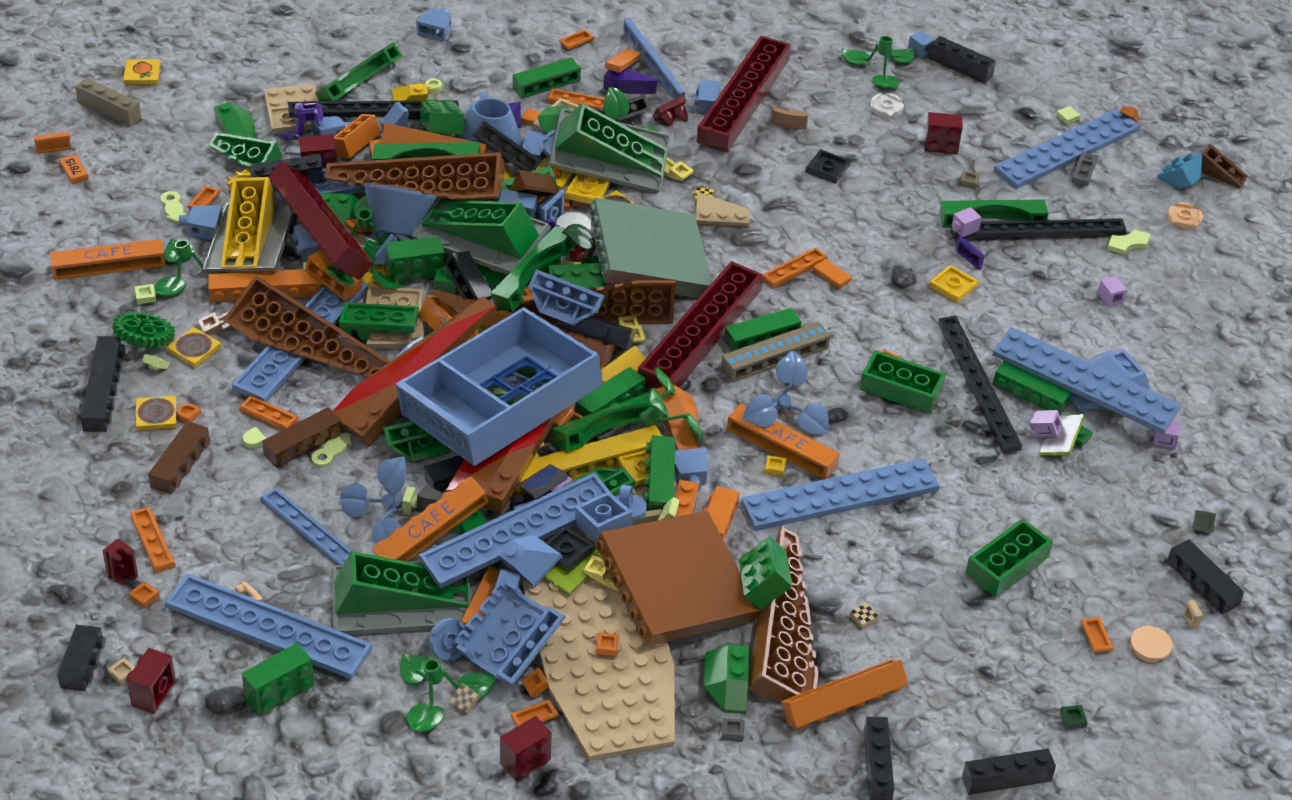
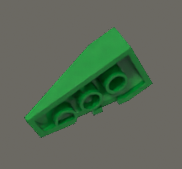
(245, 149)

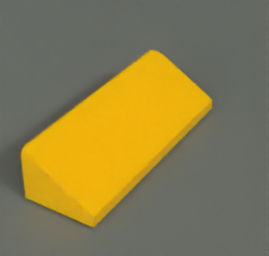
(631, 358)

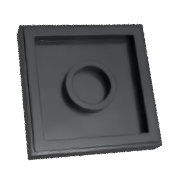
(828, 166)
(572, 548)

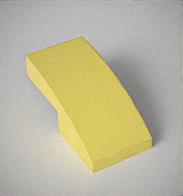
(677, 171)
(639, 335)
(598, 572)

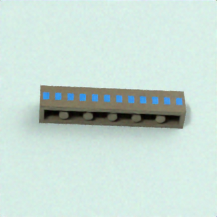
(767, 353)

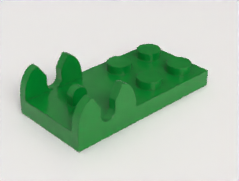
(378, 317)

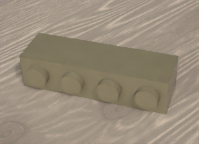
(108, 102)

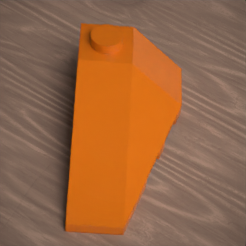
(680, 404)

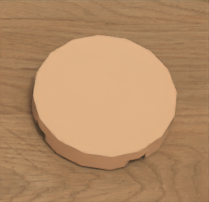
(1184, 216)
(1151, 644)

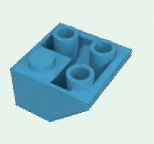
(1182, 171)

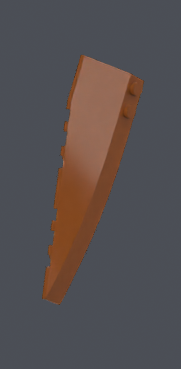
(443, 176)

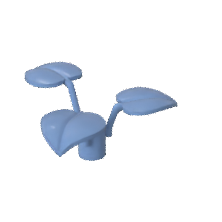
(761, 408)
(392, 475)

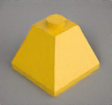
(413, 92)

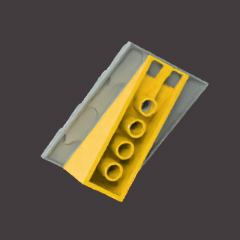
(250, 229)

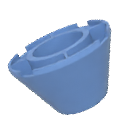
(495, 113)
(397, 208)

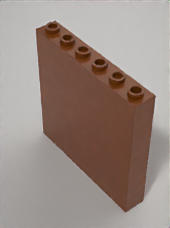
(676, 577)

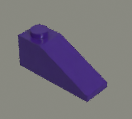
(630, 82)

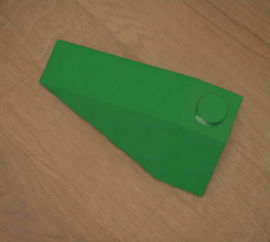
(234, 120)

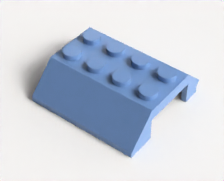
(508, 633)

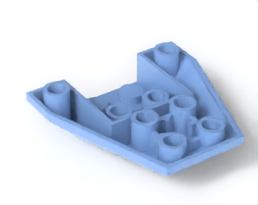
(1119, 363)

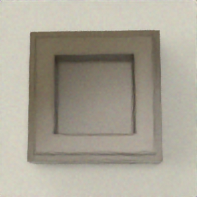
(969, 179)

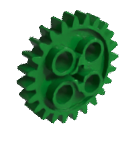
(143, 329)

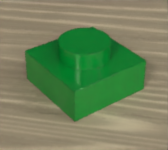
(1083, 437)

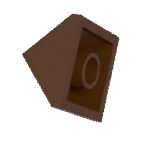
(534, 183)

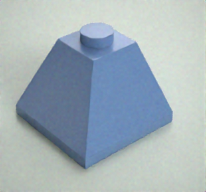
(551, 207)
(530, 558)

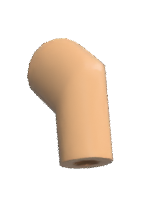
(245, 588)

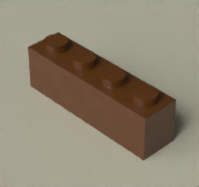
(302, 437)
(179, 457)

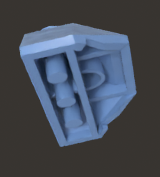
(563, 299)

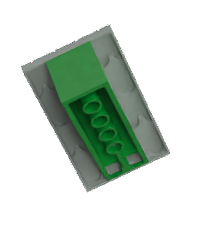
(609, 150)
(492, 231)
(392, 596)

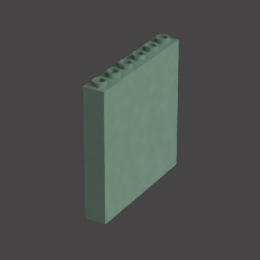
(649, 245)

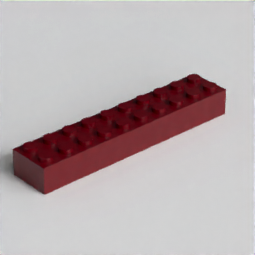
(743, 93)
(320, 221)
(702, 325)

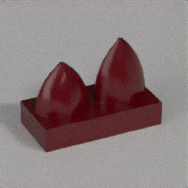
(666, 111)

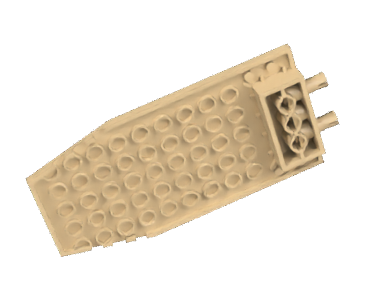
(607, 700)

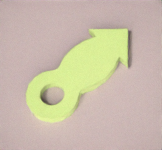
(172, 207)
(331, 449)

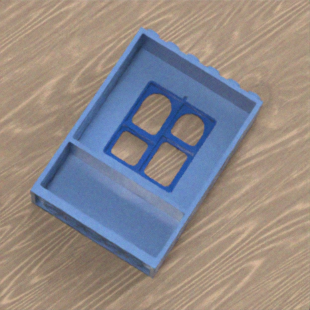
(452, 397)

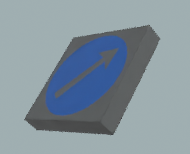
(542, 481)

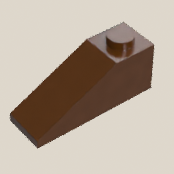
(1221, 168)

